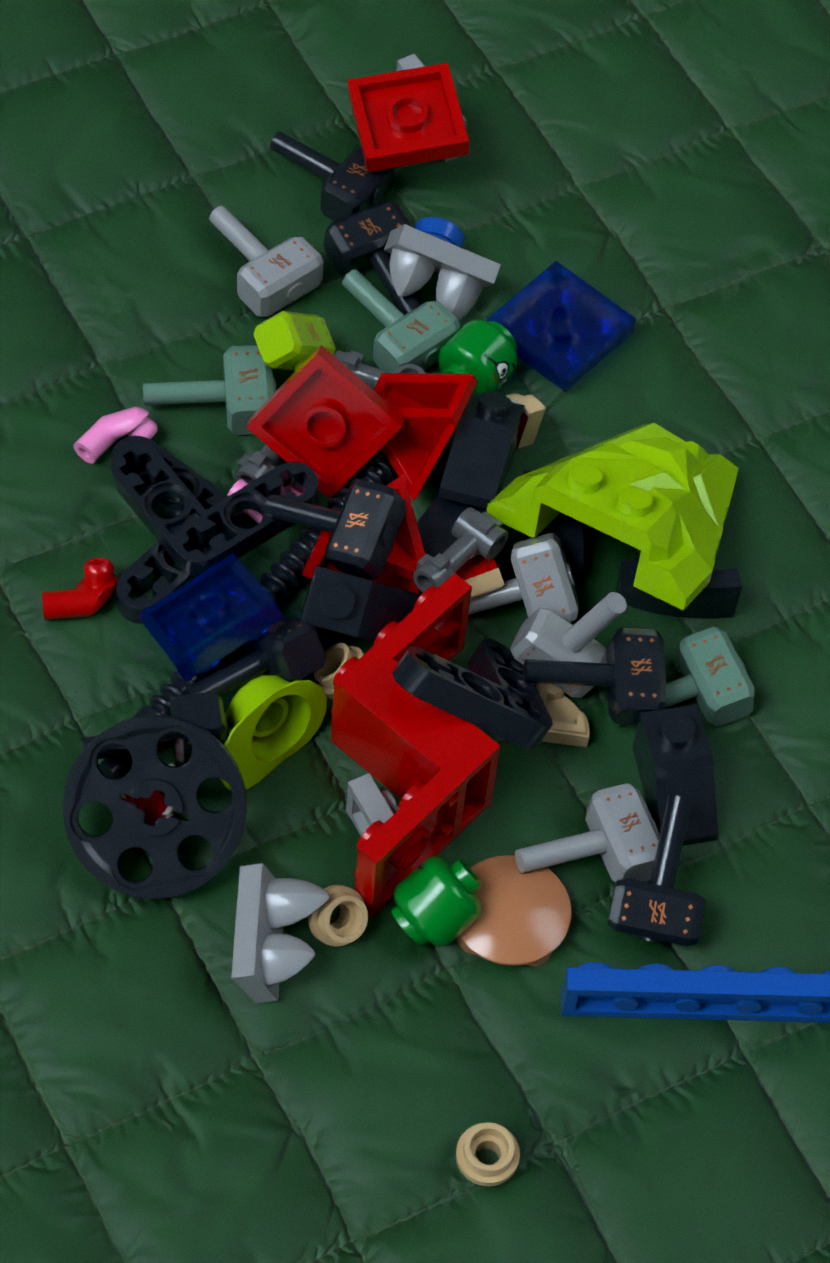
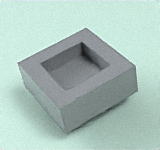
(367, 804)

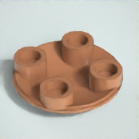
(521, 914)

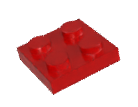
(408, 117)
(326, 420)

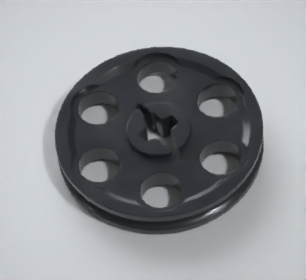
(131, 829)

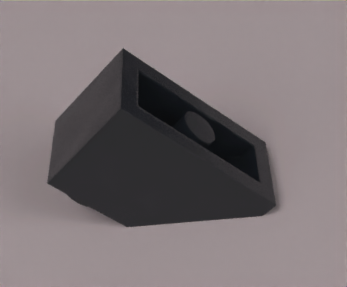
(482, 449)
(353, 604)
(677, 761)

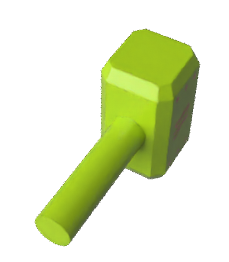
(291, 339)

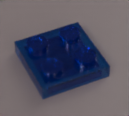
(563, 325)
(210, 617)

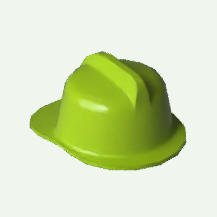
(271, 722)

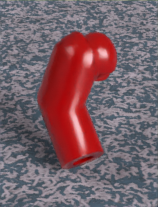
(86, 597)

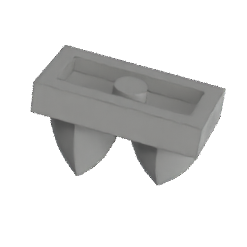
(419, 255)
(261, 950)

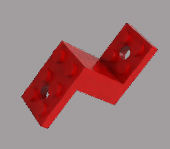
(416, 750)

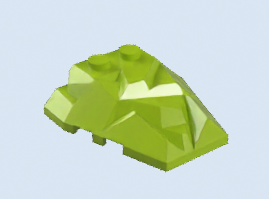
(642, 491)

